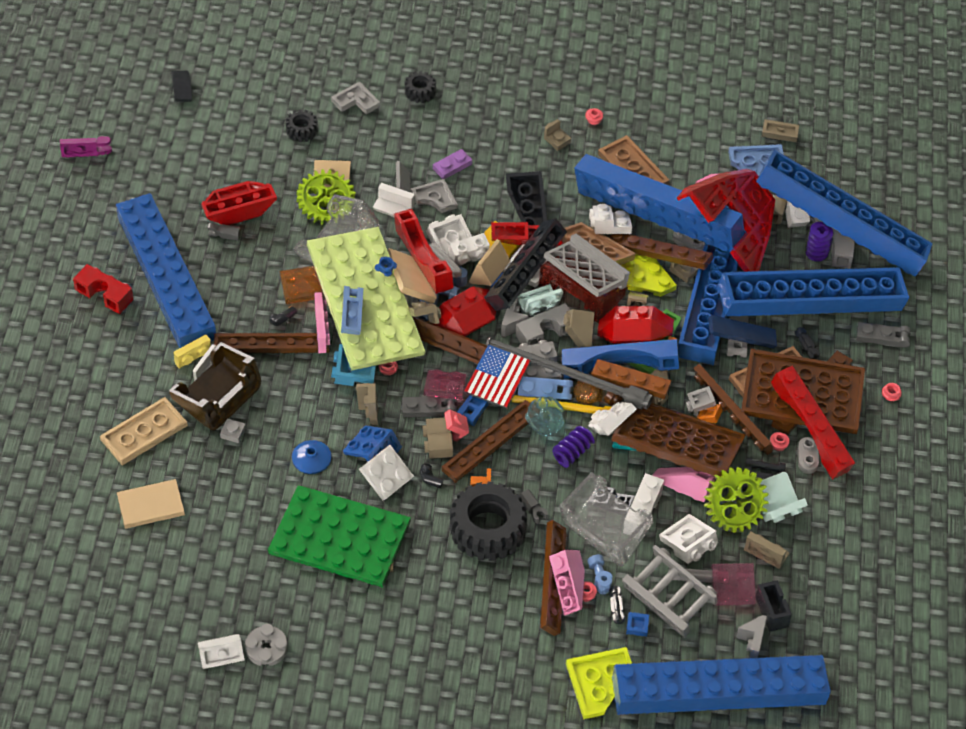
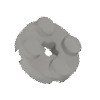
(262, 635)

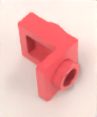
(456, 424)

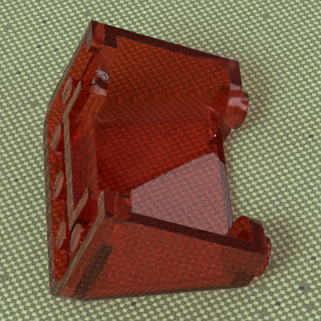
(599, 305)

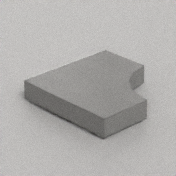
(436, 195)

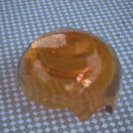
(587, 393)

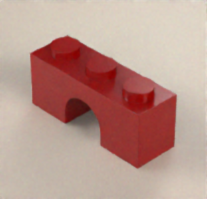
(92, 280)

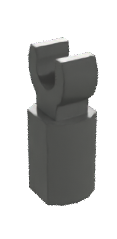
(224, 231)
(533, 506)

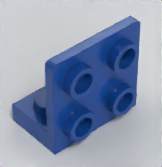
(371, 442)

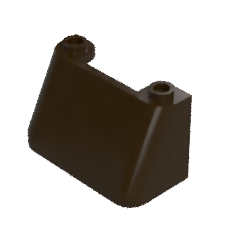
(220, 388)

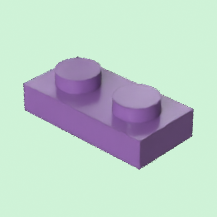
(452, 164)

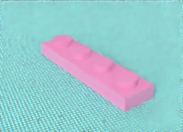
(321, 322)

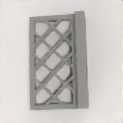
(591, 259)

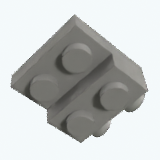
(545, 350)

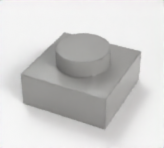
(232, 430)

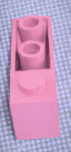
(686, 481)
(569, 578)

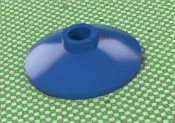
(314, 462)

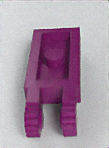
(85, 147)

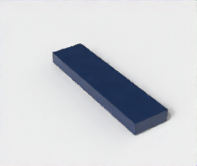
(742, 331)

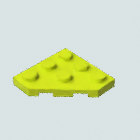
(649, 276)
(593, 679)

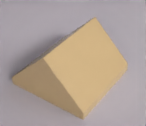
(490, 265)

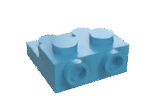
(343, 373)

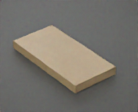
(410, 277)
(143, 431)

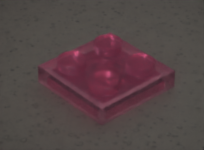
(445, 384)
(734, 584)

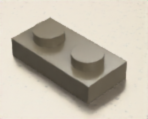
(780, 130)

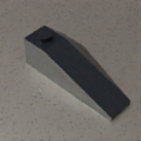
(527, 196)

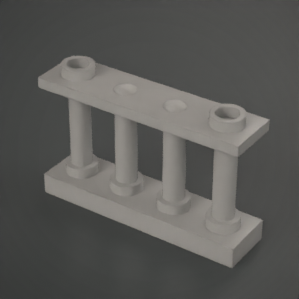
(665, 610)

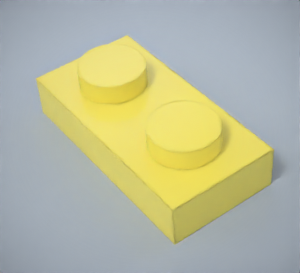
(192, 351)

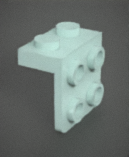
(539, 300)
(780, 498)

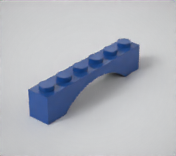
(656, 354)

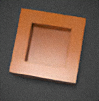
(711, 414)

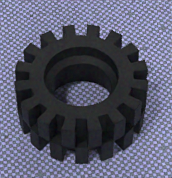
(420, 80)
(304, 132)

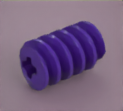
(819, 241)
(573, 446)

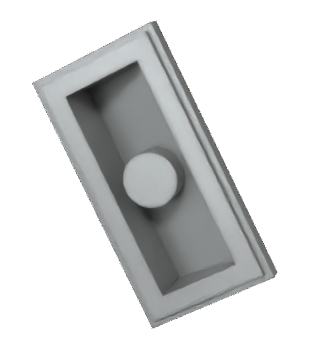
(402, 177)

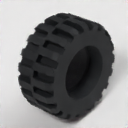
(488, 499)

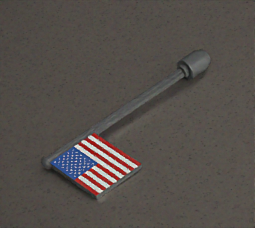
(504, 367)

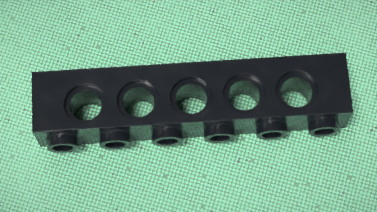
(525, 265)

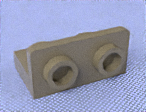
(368, 401)
(765, 550)

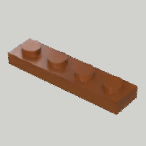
(626, 377)

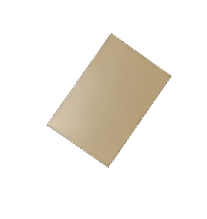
(150, 503)

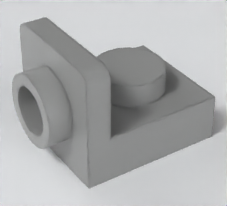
(700, 400)

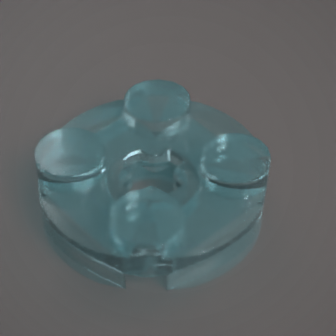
(535, 416)

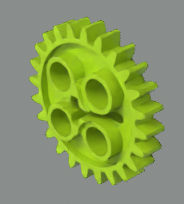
(315, 185)
(734, 482)

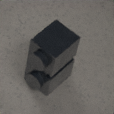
(771, 603)

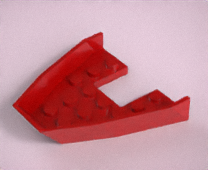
(744, 195)

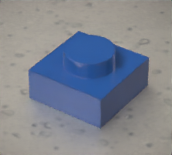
(637, 624)

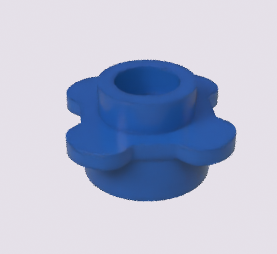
(386, 261)

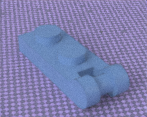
(352, 310)
(545, 388)

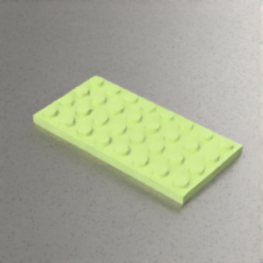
(386, 322)

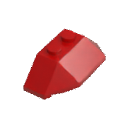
(238, 202)
(466, 311)
(635, 324)

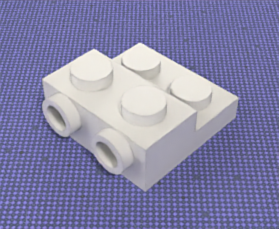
(609, 222)
(448, 231)
(468, 249)
(606, 421)
(689, 538)

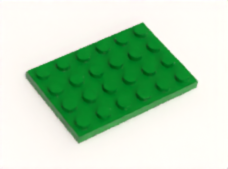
(339, 536)

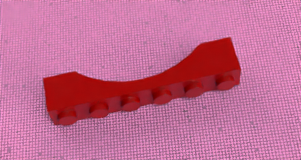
(435, 270)
(830, 447)

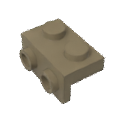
(422, 308)

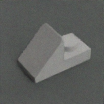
(512, 318)
(753, 634)

